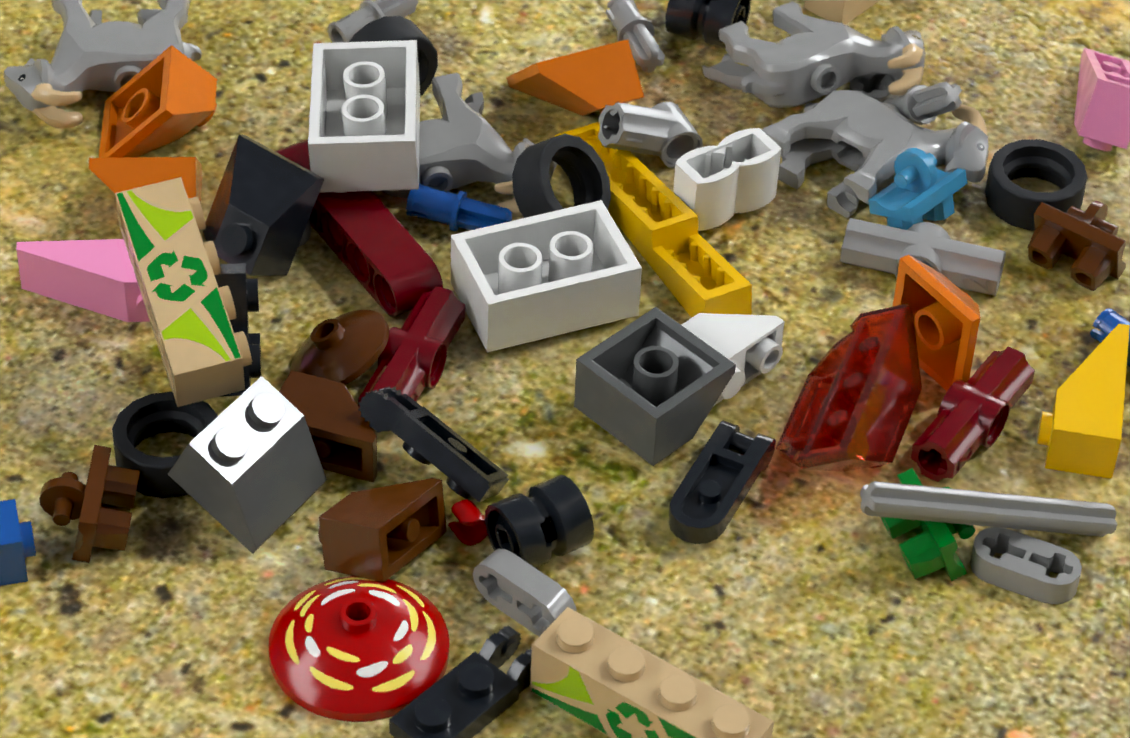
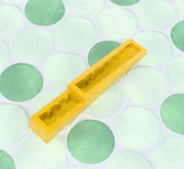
(668, 235)

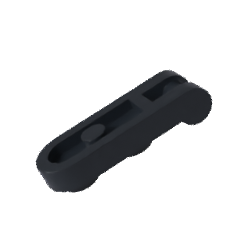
(718, 483)

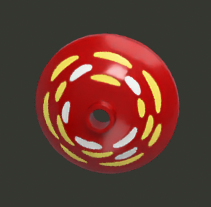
(358, 648)

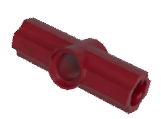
(419, 349)
(972, 414)

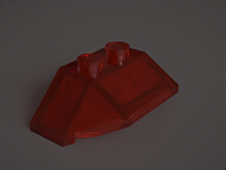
(857, 397)

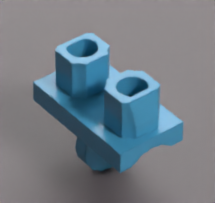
(917, 191)

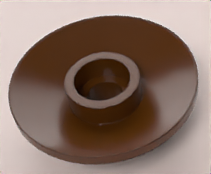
(343, 346)

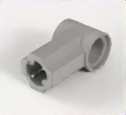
(648, 130)

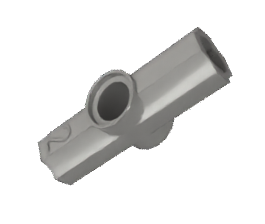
(963, 263)

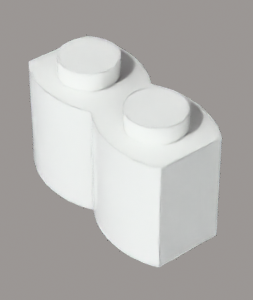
(728, 177)

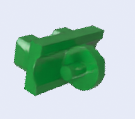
(933, 547)

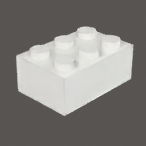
(365, 116)
(545, 275)

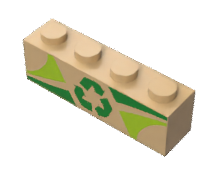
(181, 291)
(630, 689)

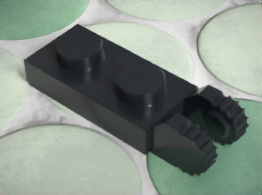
(433, 443)
(469, 693)

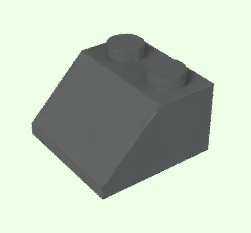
(651, 384)
(252, 465)

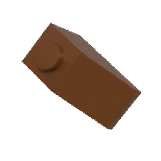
(338, 432)
(382, 528)

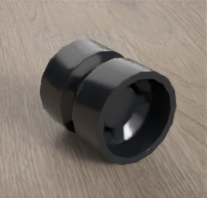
(705, 17)
(542, 523)

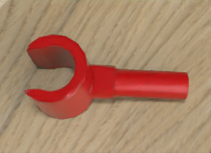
(471, 523)

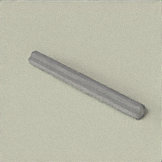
(987, 509)

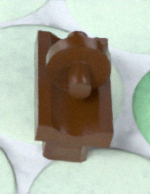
(1080, 236)
(70, 499)

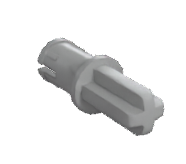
(369, 11)
(639, 32)
(924, 103)

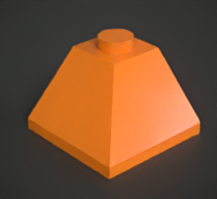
(584, 79)
(157, 106)
(135, 172)
(943, 321)

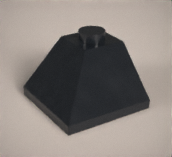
(261, 209)

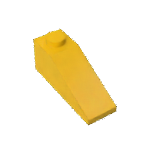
(1088, 412)

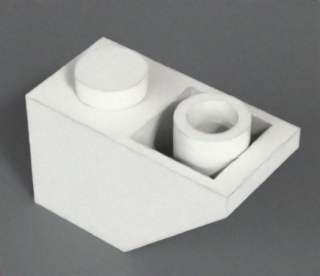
(746, 340)

